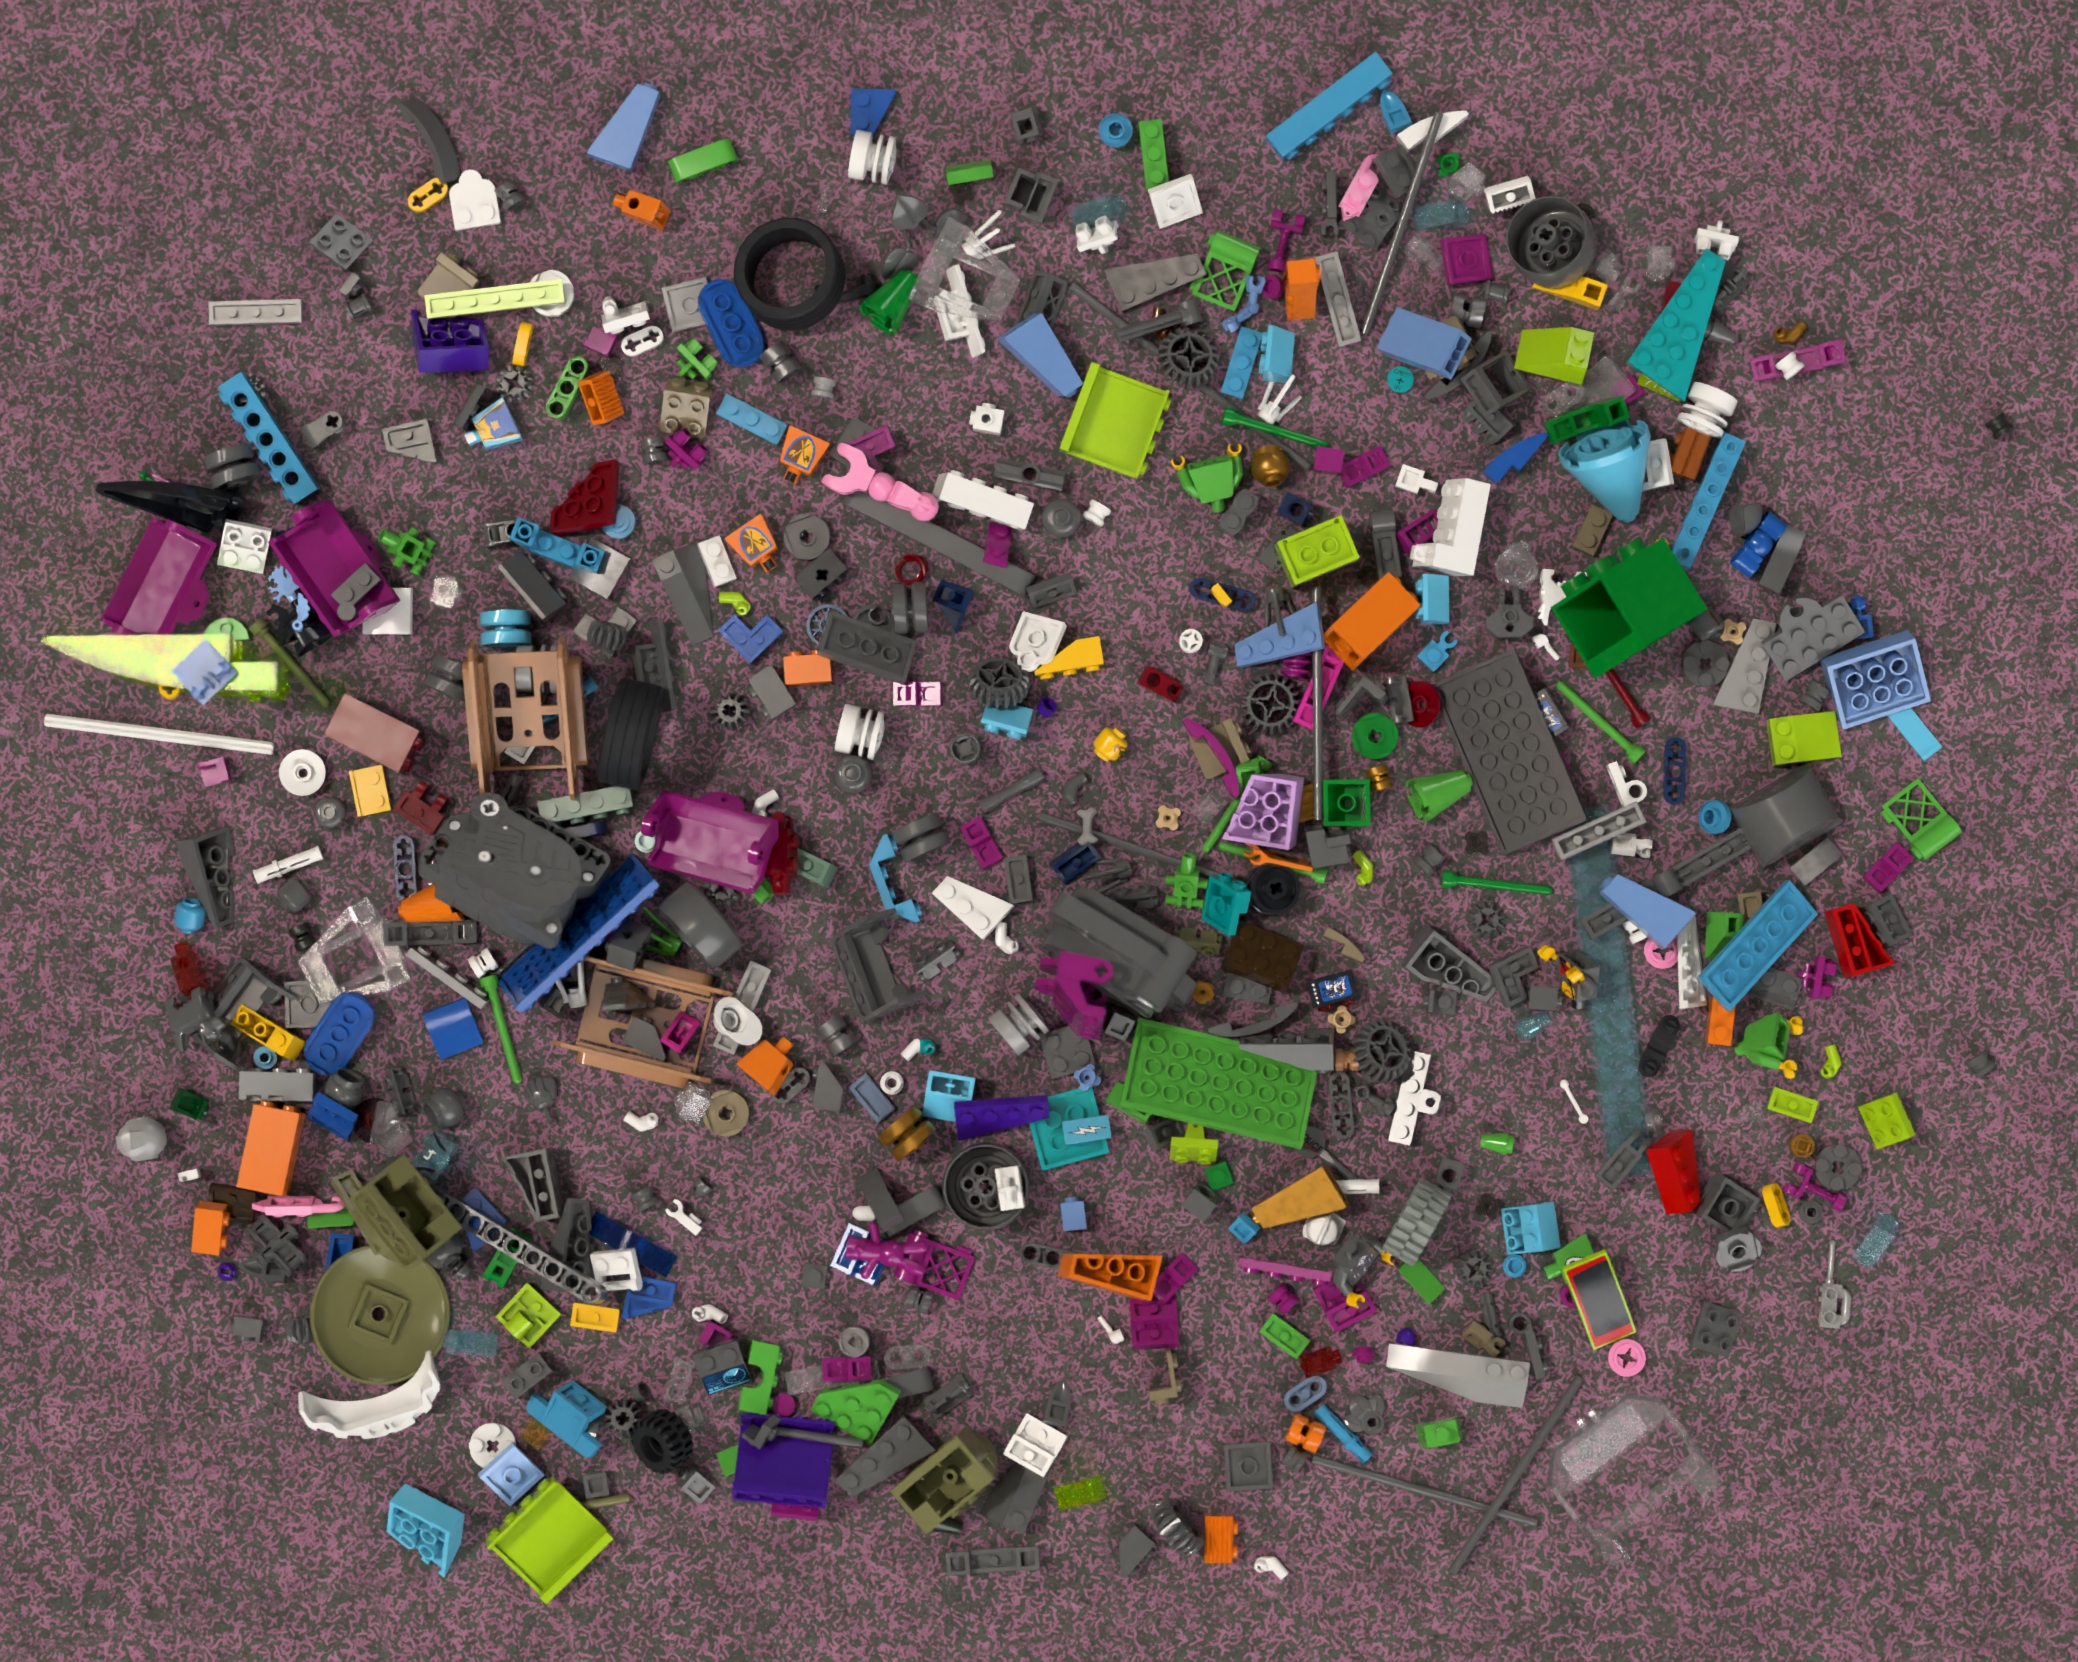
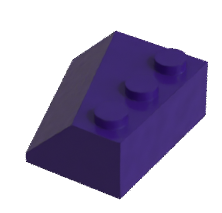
(448, 344)

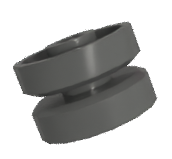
(231, 467)
(909, 607)
(451, 679)
(920, 835)

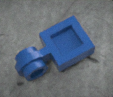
(1858, 605)

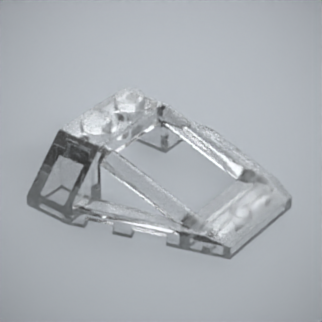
(937, 262)
(369, 922)

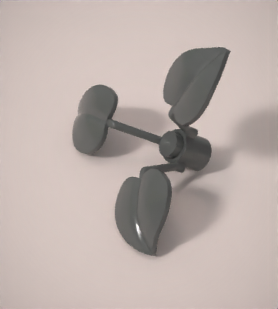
(906, 215)

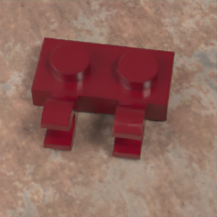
(418, 811)

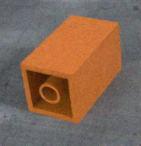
(1371, 621)
(271, 1148)

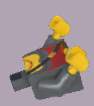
(1576, 974)

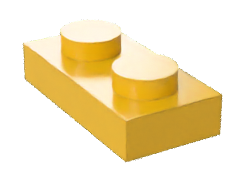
(595, 1317)

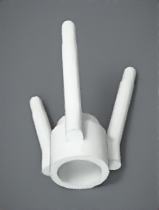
(971, 251)
(1270, 411)
(576, 995)

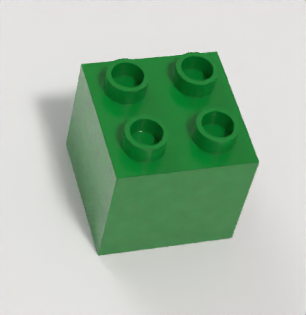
(1626, 604)

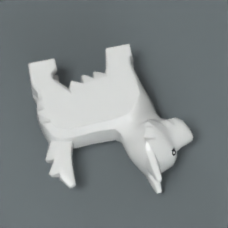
(1549, 593)

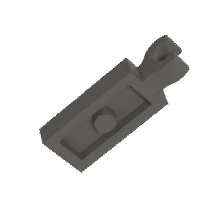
(1329, 206)

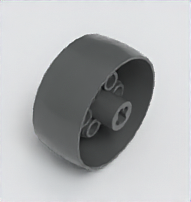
(1536, 223)
(700, 925)
(958, 1197)

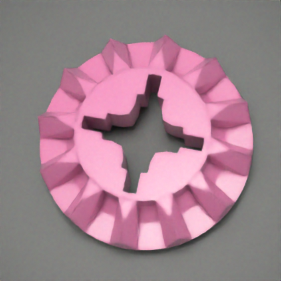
(1655, 958)
(1636, 1351)

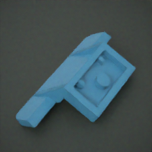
(569, 1416)

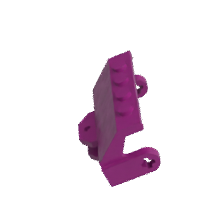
(323, 555)
(161, 582)
(710, 839)
(1072, 993)

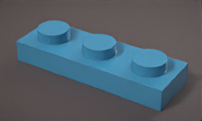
(1241, 363)
(751, 419)

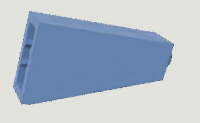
(625, 132)
(1042, 354)
(1647, 910)

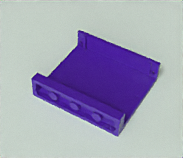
(785, 1468)

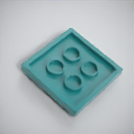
(1049, 1133)

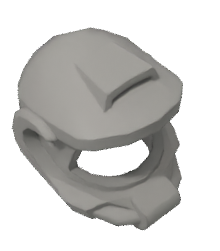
(141, 1138)

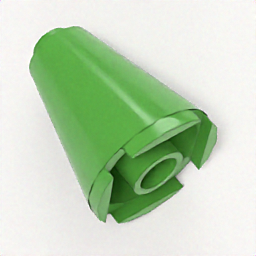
(1437, 792)

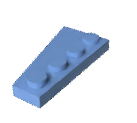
(1301, 635)

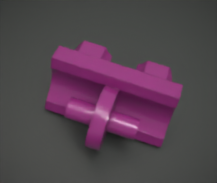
(683, 453)
(1821, 967)

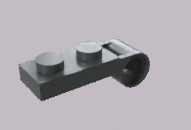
(1384, 543)
(1533, 1345)

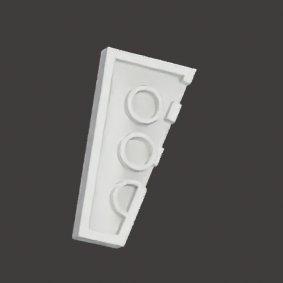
(1691, 989)

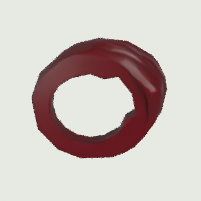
(912, 557)

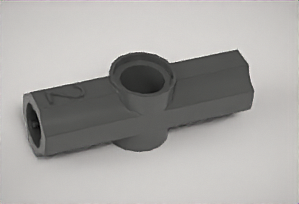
(1014, 470)

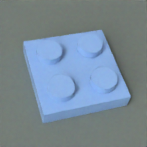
(511, 1474)

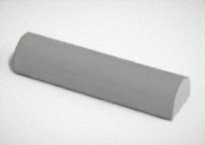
(1598, 831)

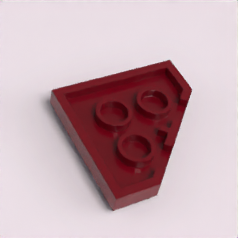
(590, 504)

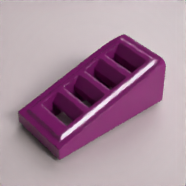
(1404, 541)

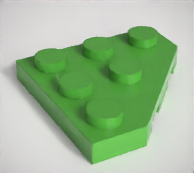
(857, 1407)

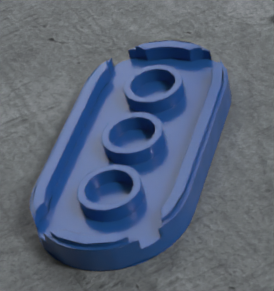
(730, 323)
(339, 1033)

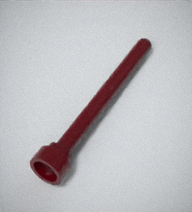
(1638, 715)

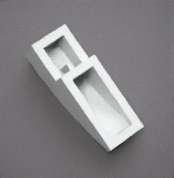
(1417, 132)

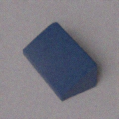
(1074, 861)

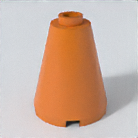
(426, 908)

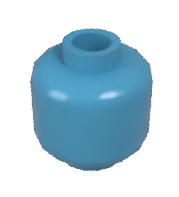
(189, 915)

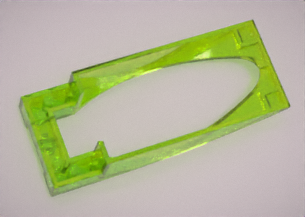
(152, 657)

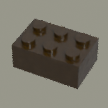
(1262, 956)

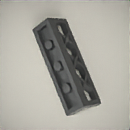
(1037, 297)

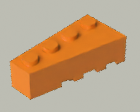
(1300, 289)
(1121, 1274)

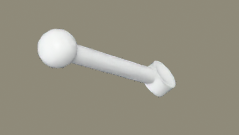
(1582, 1117)

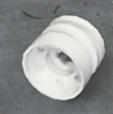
(872, 157)
(1708, 407)
(859, 731)

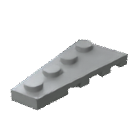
(1747, 674)

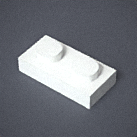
(716, 561)

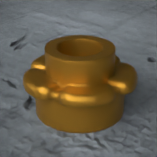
(1209, 994)

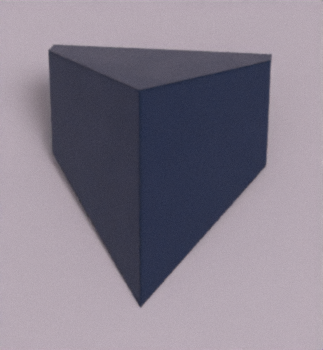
(953, 602)

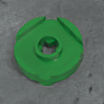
(1386, 742)

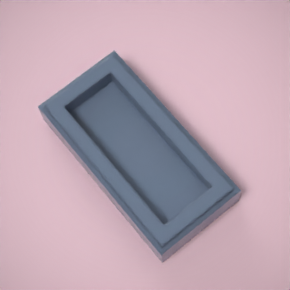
(871, 1098)

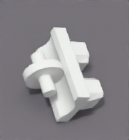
(1098, 237)
(1716, 237)
(1009, 1188)

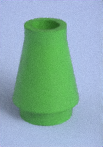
(1500, 1142)

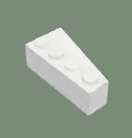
(983, 500)

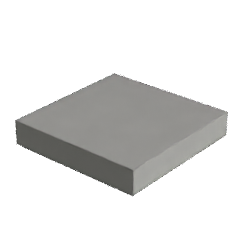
(682, 304)

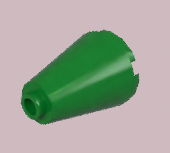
(889, 302)

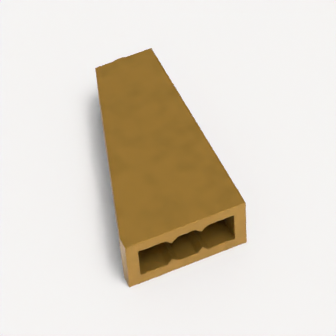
(1305, 1198)

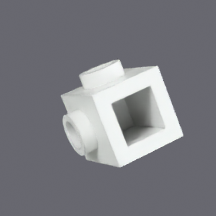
(987, 419)

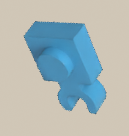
(1434, 654)

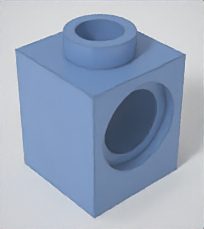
(1073, 1214)

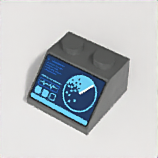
(722, 1366)

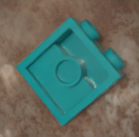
(1225, 902)

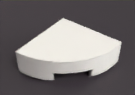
(189, 1175)

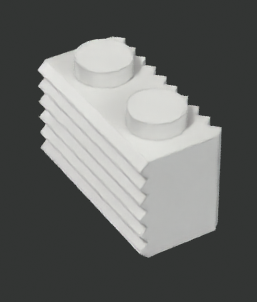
(1509, 194)

